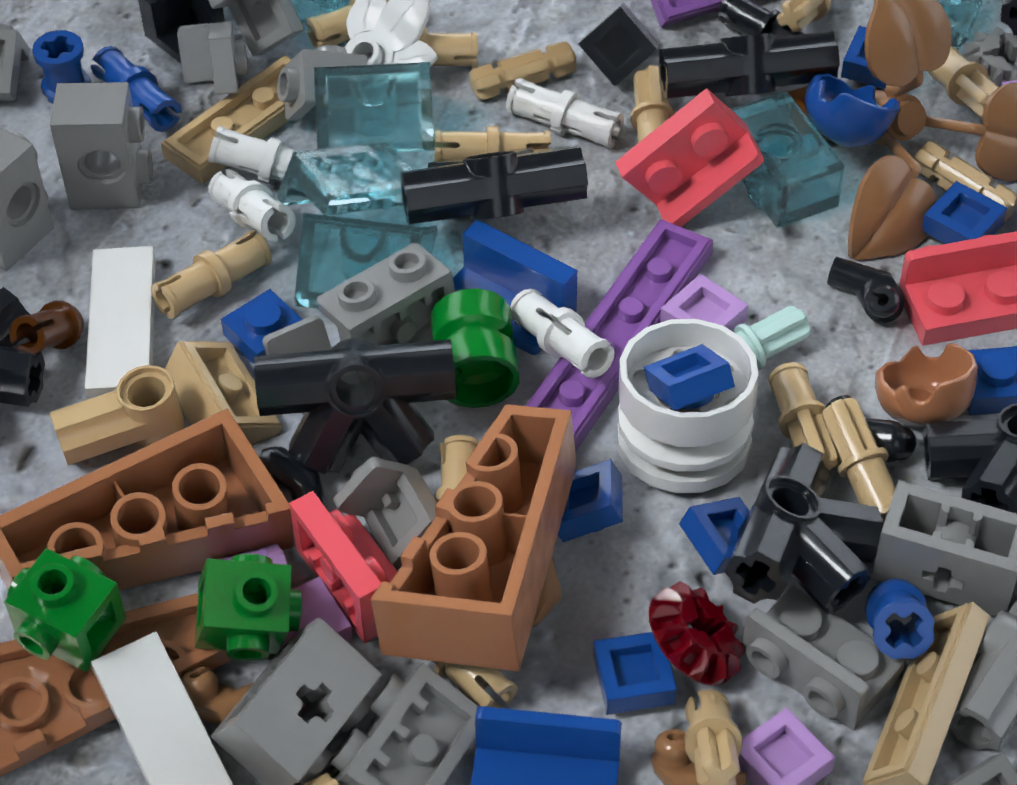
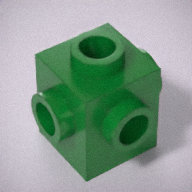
(246, 606)
(64, 609)

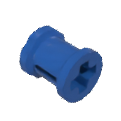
(60, 59)
(895, 638)

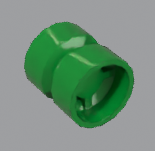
(481, 345)

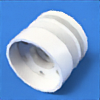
(685, 447)

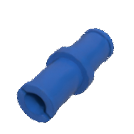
(142, 87)

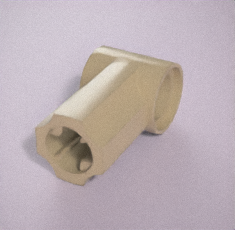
(137, 412)

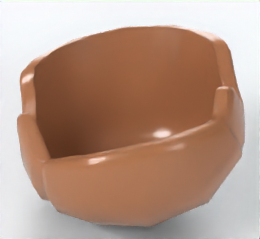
(926, 387)

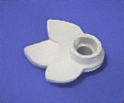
(390, 31)

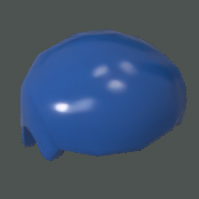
(847, 114)

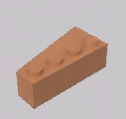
(156, 509)
(483, 561)

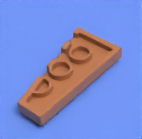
(55, 702)

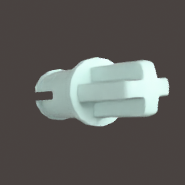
(775, 333)

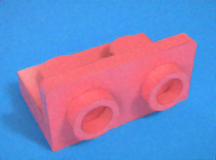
(692, 158)
(961, 288)
(343, 557)

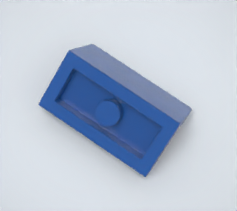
(510, 266)
(544, 748)

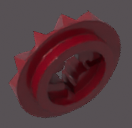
(708, 649)

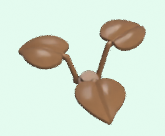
(890, 201)

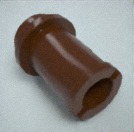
(54, 326)

